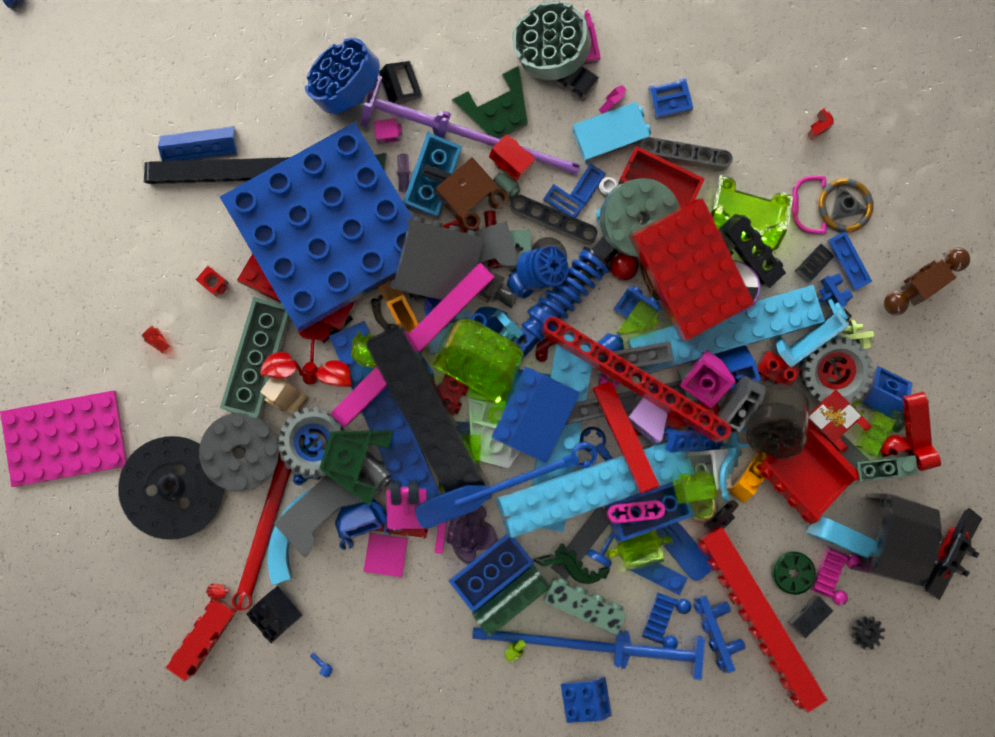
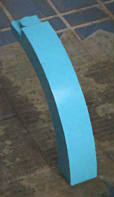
(278, 553)

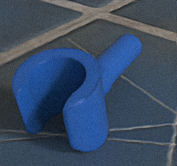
(326, 669)

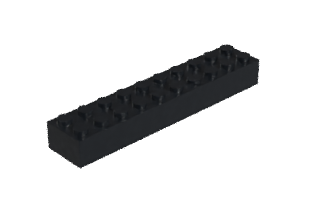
(425, 409)

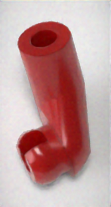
(542, 349)

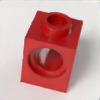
(205, 278)

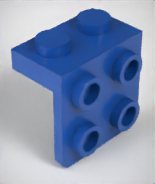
(631, 299)

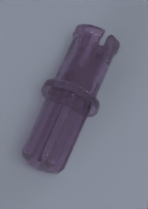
(403, 172)

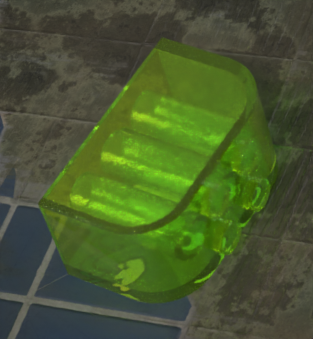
(479, 358)

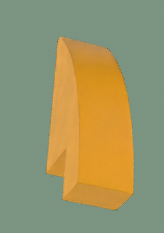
(399, 307)

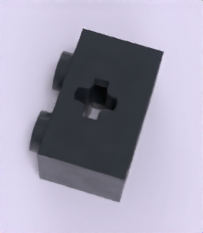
(810, 616)

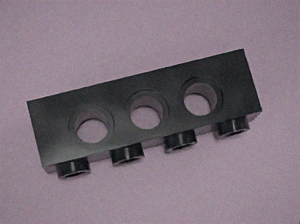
(773, 269)

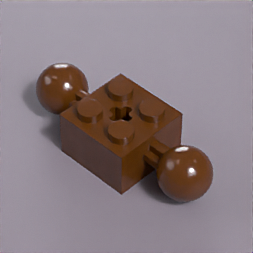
(927, 282)

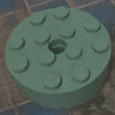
(551, 40)
(623, 204)

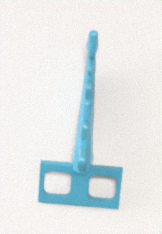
(731, 460)

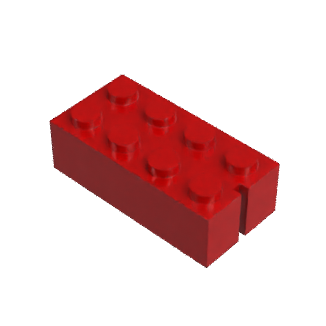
(680, 181)

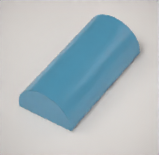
(440, 155)

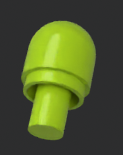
(514, 651)

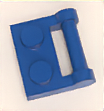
(672, 103)

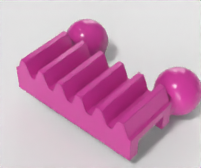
(829, 573)

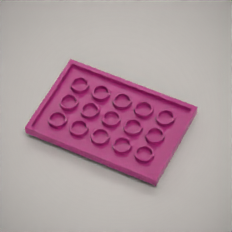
(63, 438)

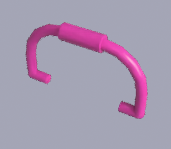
(795, 205)

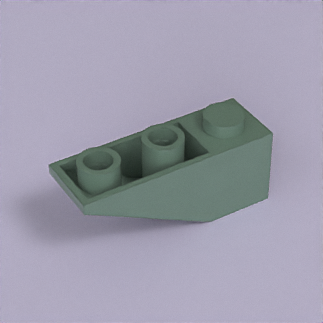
(887, 468)

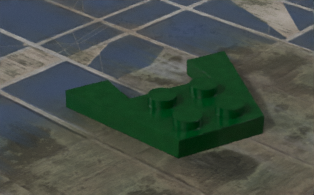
(502, 114)
(346, 455)

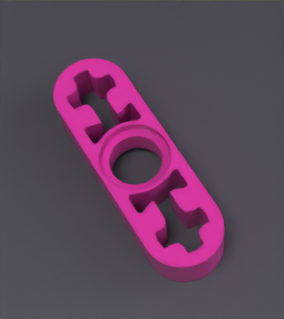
(650, 515)

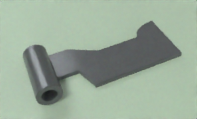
(496, 245)
(324, 500)

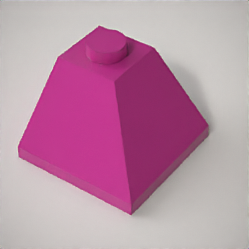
(708, 379)

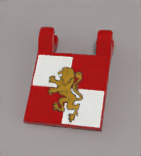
(836, 417)

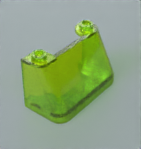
(767, 215)

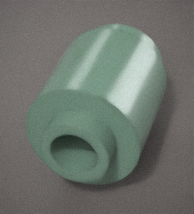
(507, 183)

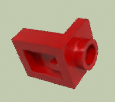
(825, 123)

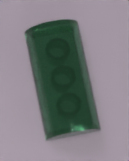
(511, 600)

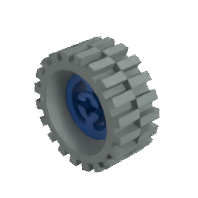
(299, 427)

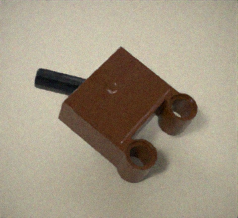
(465, 190)

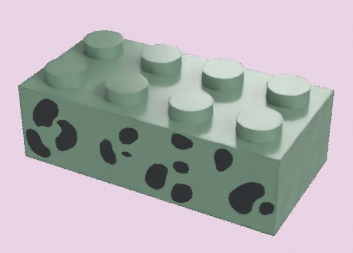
(584, 606)

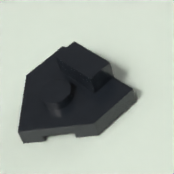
(723, 516)

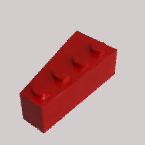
(201, 640)

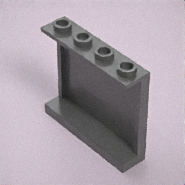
(435, 258)

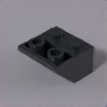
(274, 614)

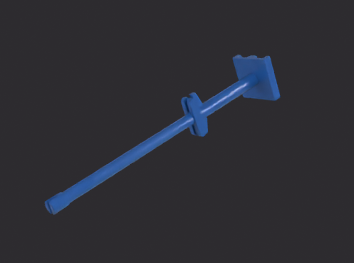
(621, 648)

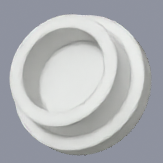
(607, 185)

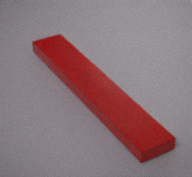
(626, 437)

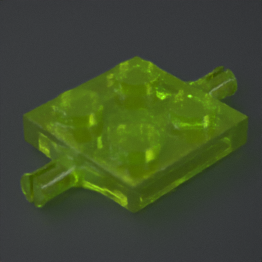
(641, 550)

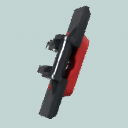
(952, 552)

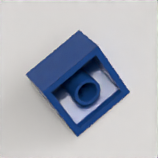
(886, 391)

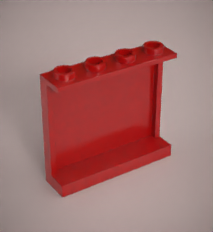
(812, 477)

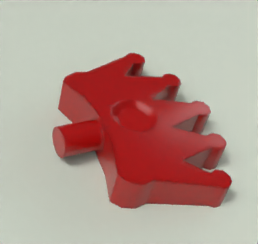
(216, 591)

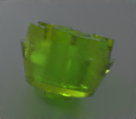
(360, 352)

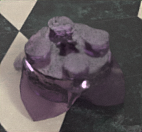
(470, 534)

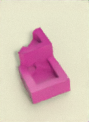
(613, 98)

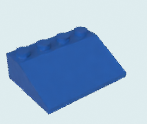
(535, 414)

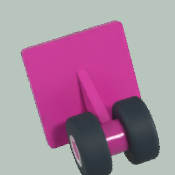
(402, 505)

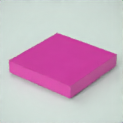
(385, 554)

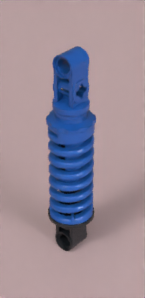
(564, 295)

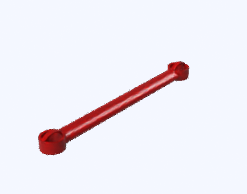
(262, 535)

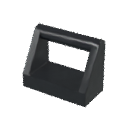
(392, 85)

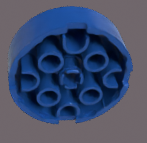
(342, 76)

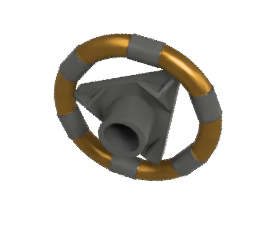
(846, 205)

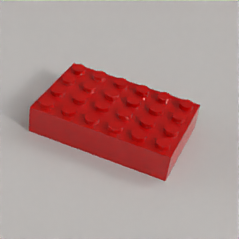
(691, 269)

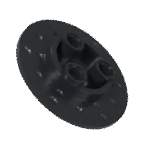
(160, 514)

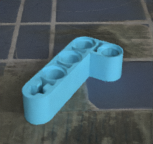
(843, 537)

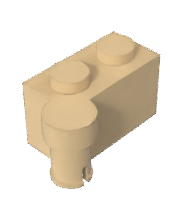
(283, 395)

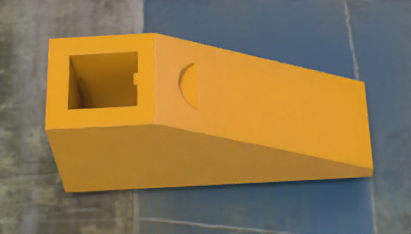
(749, 479)

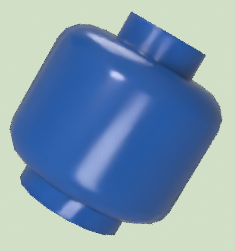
(517, 287)
(612, 342)

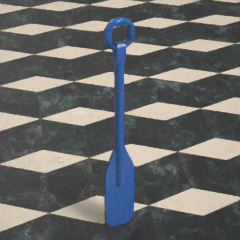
(472, 497)
(683, 548)

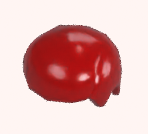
(624, 266)
(894, 444)

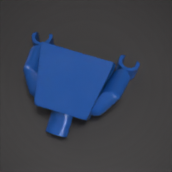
(358, 520)

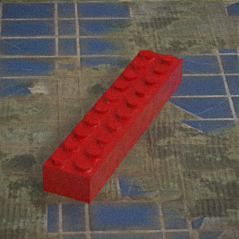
(761, 619)

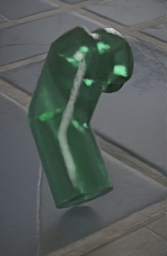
(898, 415)

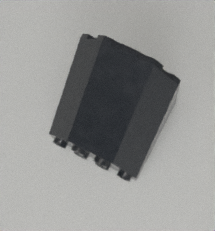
(905, 540)

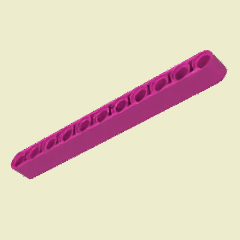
(421, 336)

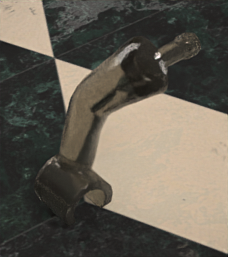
(376, 308)

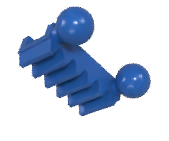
(659, 617)

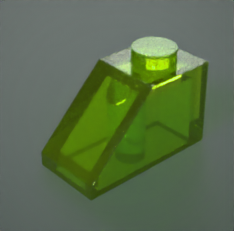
(639, 320)

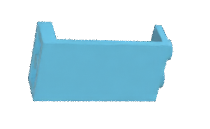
(610, 131)
(815, 338)

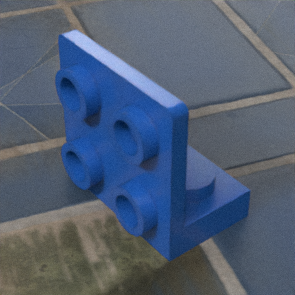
(586, 701)

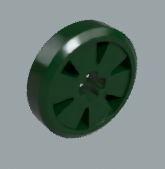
(797, 584)

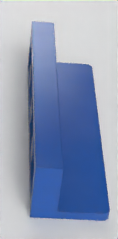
(197, 144)

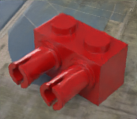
(511, 158)
(776, 369)
(452, 391)

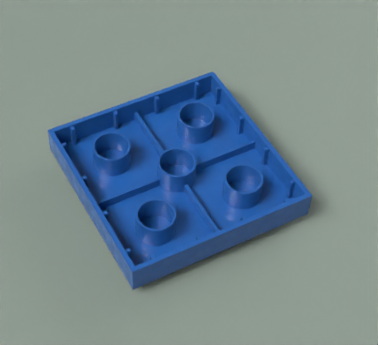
(322, 225)

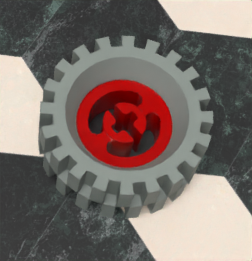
(853, 379)

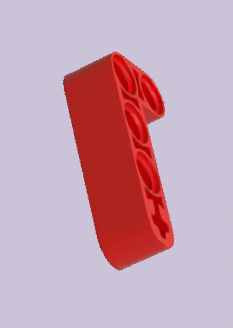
(919, 431)

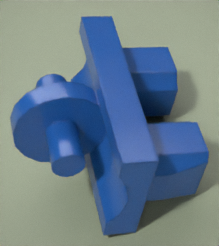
(830, 290)

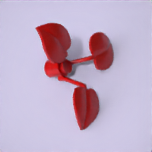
(333, 373)

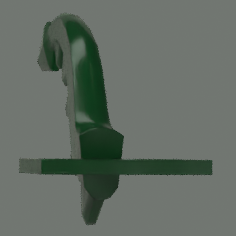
(573, 567)

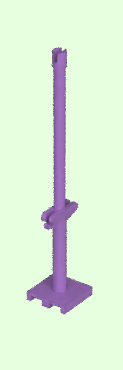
(441, 124)

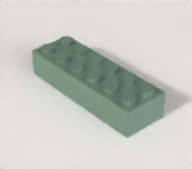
(261, 337)

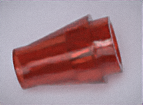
(155, 339)

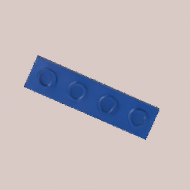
(689, 440)
(716, 642)

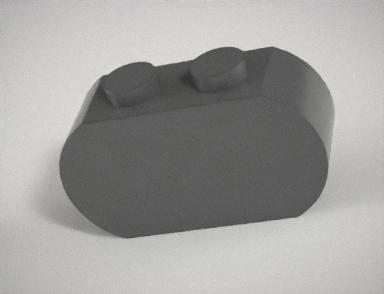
(742, 403)

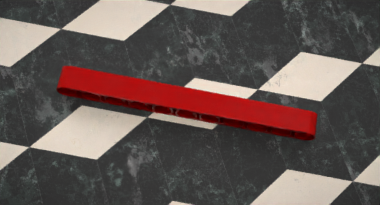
(639, 388)

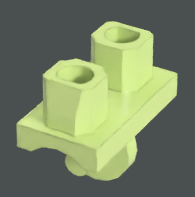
(864, 338)

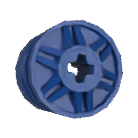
(542, 268)

